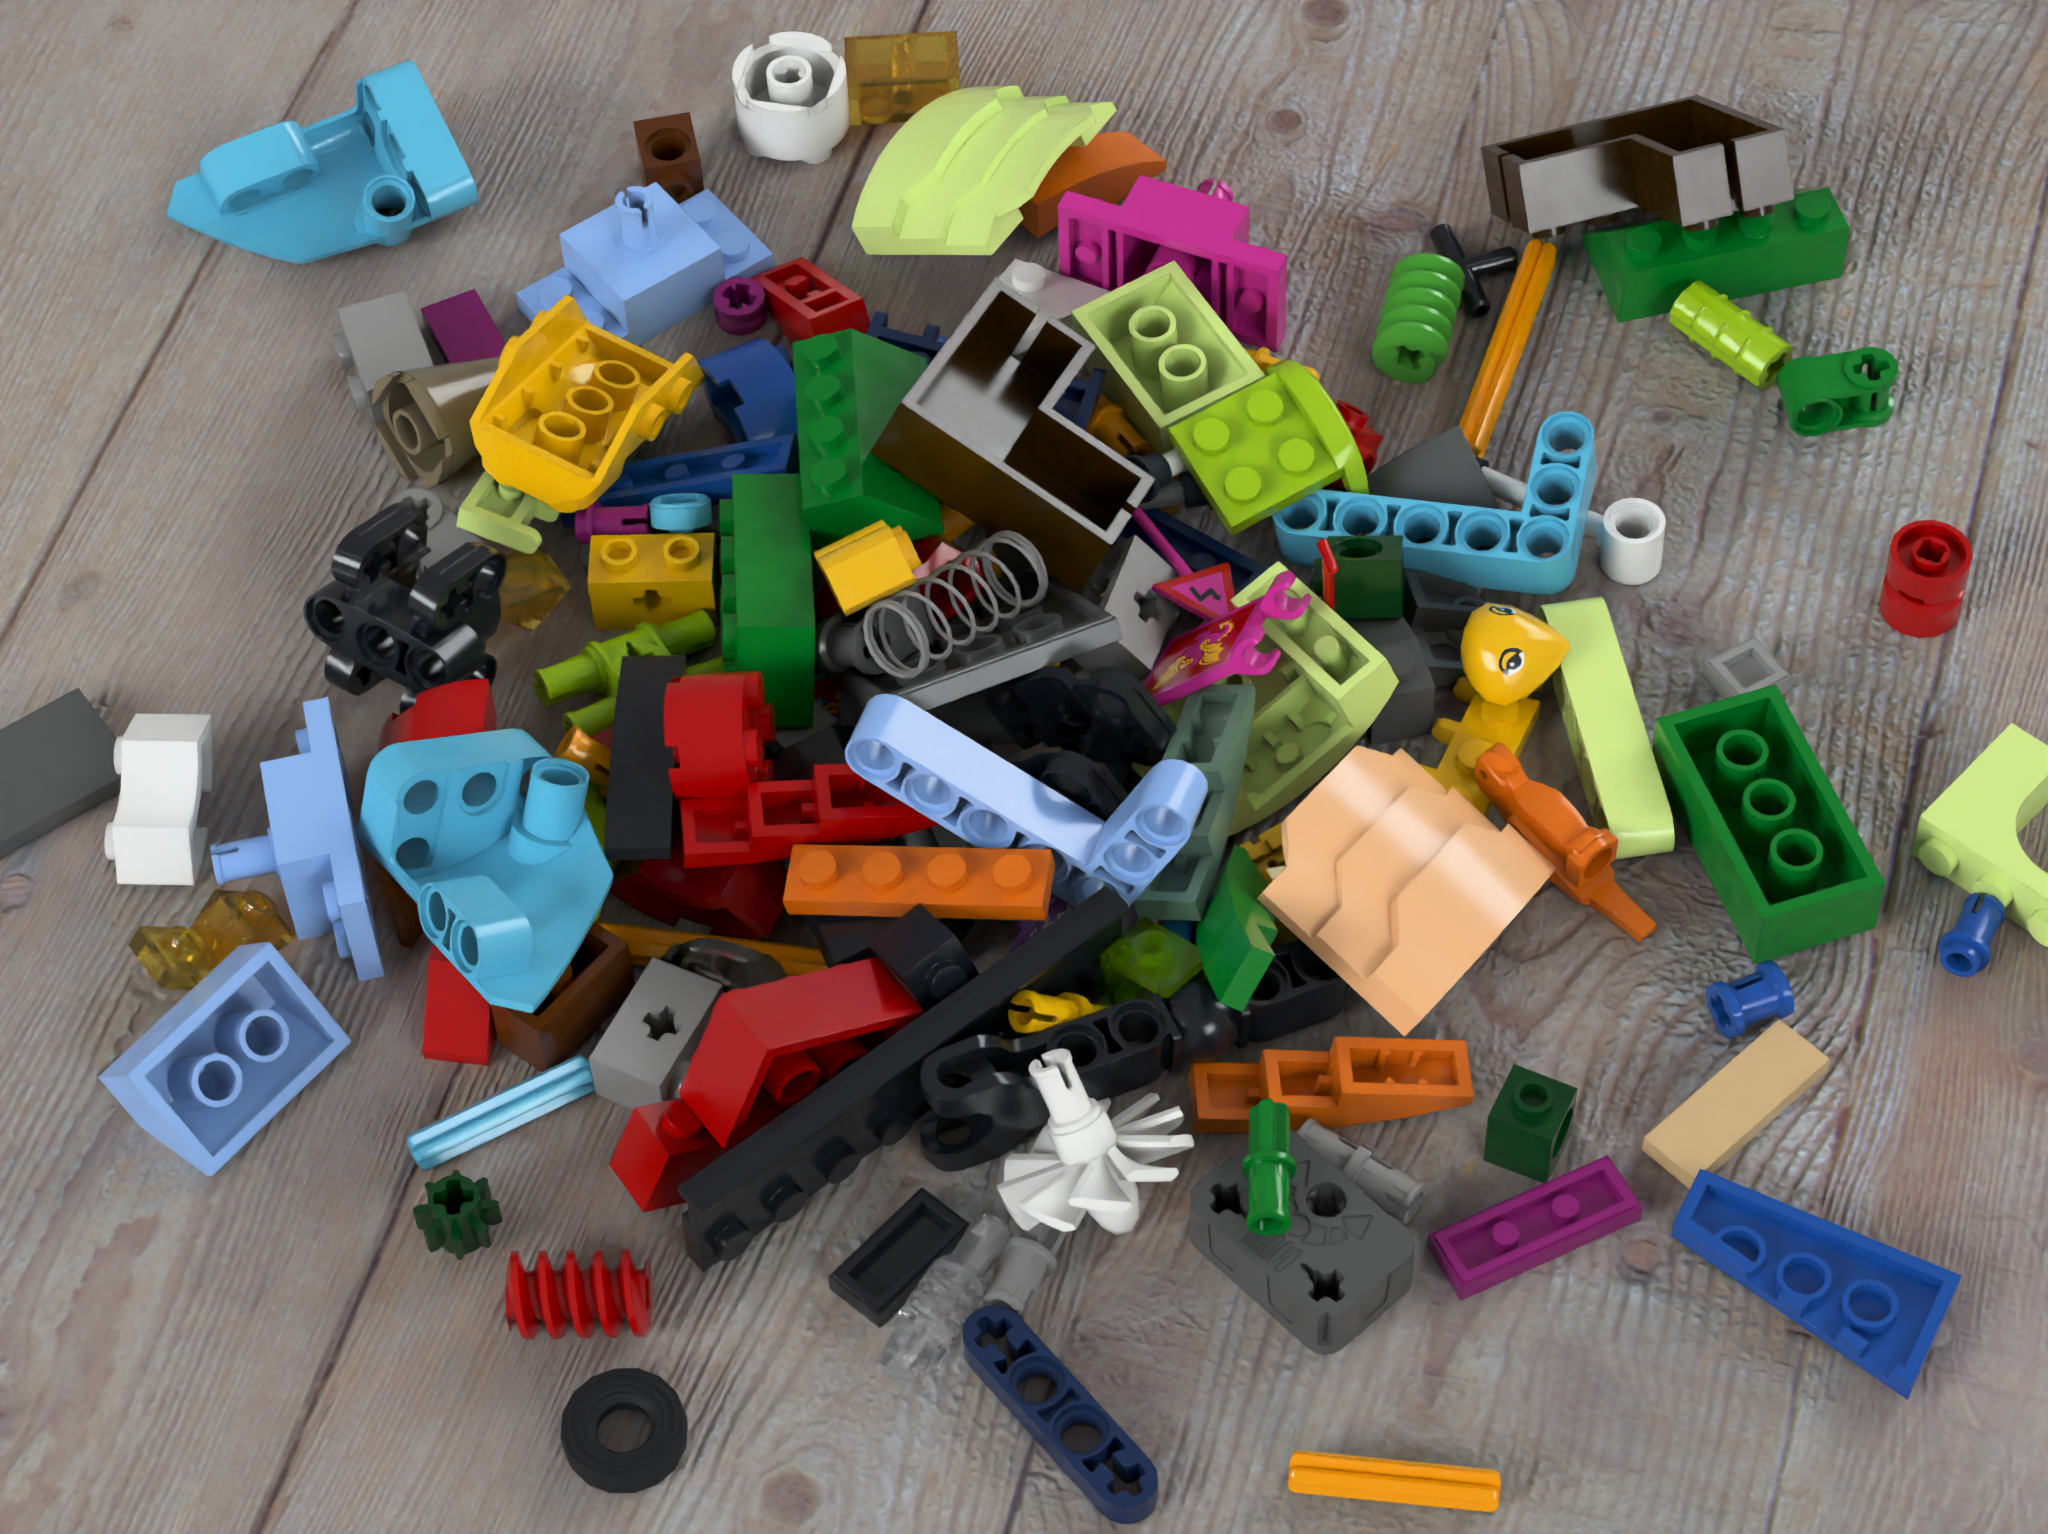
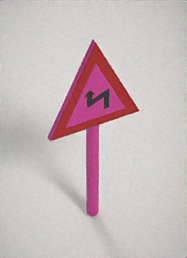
(1200, 592)

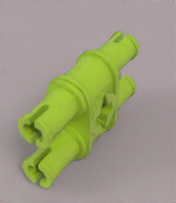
(599, 667)

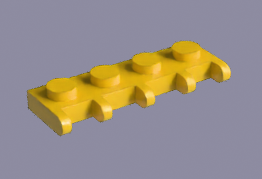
(1478, 731)

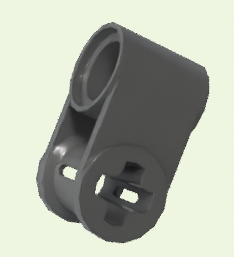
(842, 643)

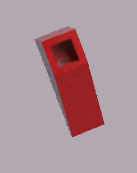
(661, 1151)

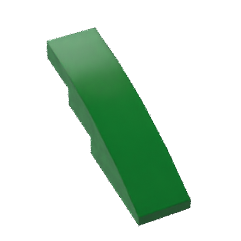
(1236, 931)

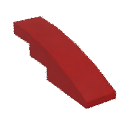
(827, 810)

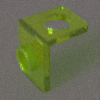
(1151, 960)

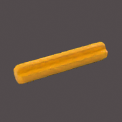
(1394, 1481)

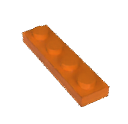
(897, 878)

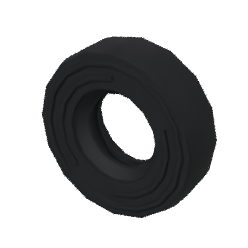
(632, 1469)

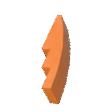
(1346, 1086)

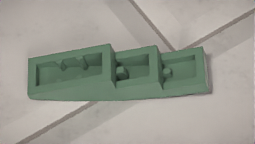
(1215, 739)

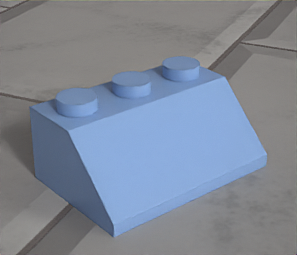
(226, 1057)

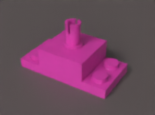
(1199, 231)

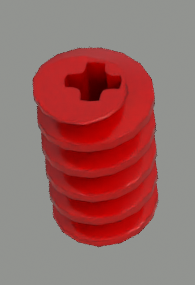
(578, 1296)

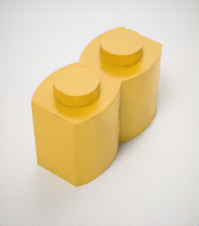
(868, 565)

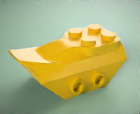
(574, 407)

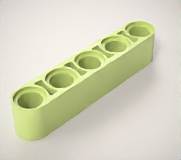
(1608, 731)

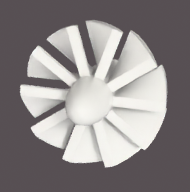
(1085, 1157)

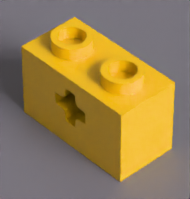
(652, 578)

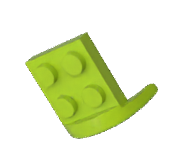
(1269, 447)

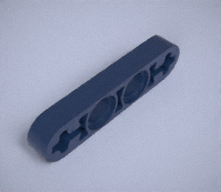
(1066, 1408)

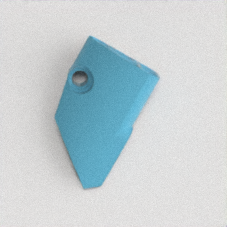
(320, 185)
(491, 853)

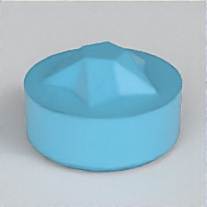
(680, 512)

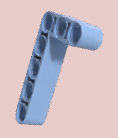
(1006, 808)

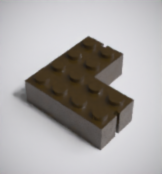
(1671, 158)
(996, 450)

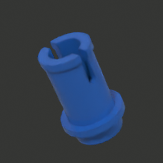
(1966, 947)

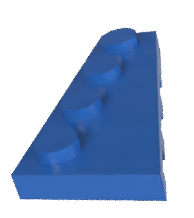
(1833, 1282)

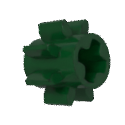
(457, 1214)

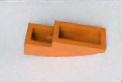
(1099, 170)

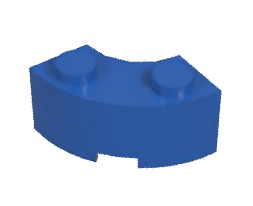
(752, 390)

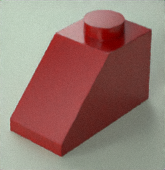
(456, 1016)

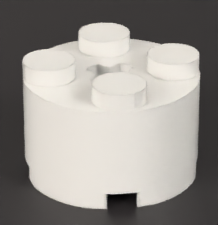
(791, 98)

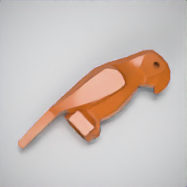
(1563, 837)

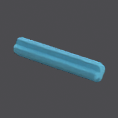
(501, 1112)

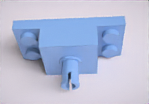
(648, 262)
(312, 844)

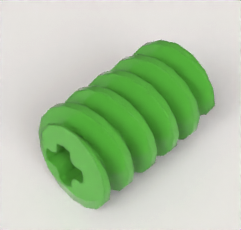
(1418, 317)

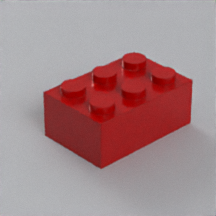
(786, 1040)

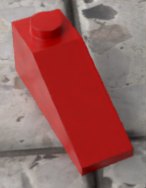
(810, 301)

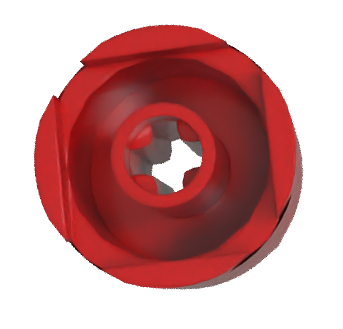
(718, 734)

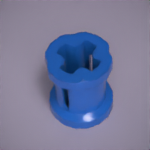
(1750, 999)

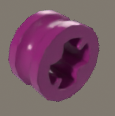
(738, 291)

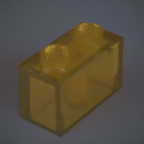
(898, 74)

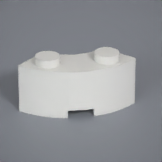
(162, 771)

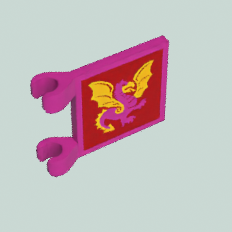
(1223, 645)

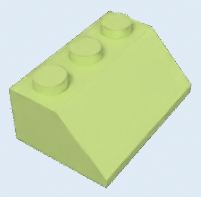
(1163, 352)

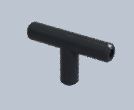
(1473, 267)

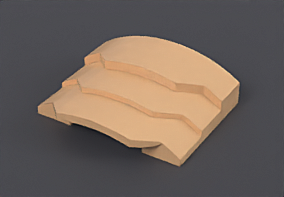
(1398, 881)

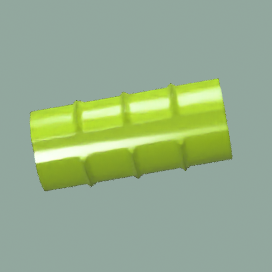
(1730, 334)

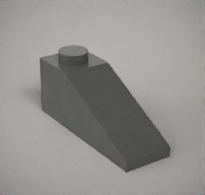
(1412, 702)

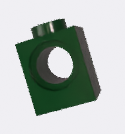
(1368, 576)
(1530, 1124)

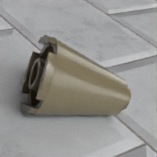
(429, 417)

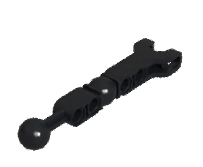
(1191, 1025)

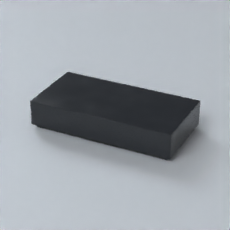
(897, 1256)

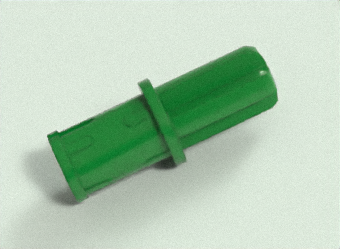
(1269, 1168)

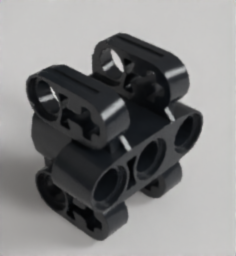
(405, 627)
(1081, 731)

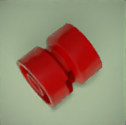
(1925, 578)

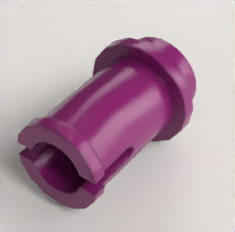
(611, 521)

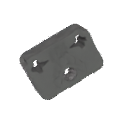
(1328, 1271)

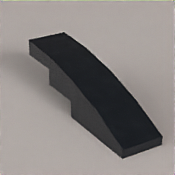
(639, 793)

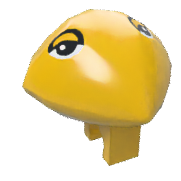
(1509, 653)

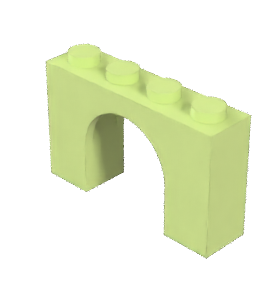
(1975, 827)

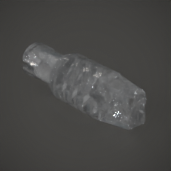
(943, 1301)

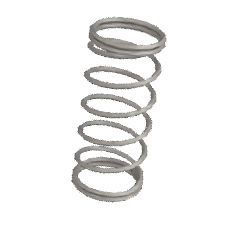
(910, 619)

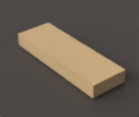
(1736, 1103)

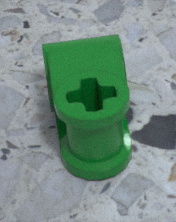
(1833, 392)

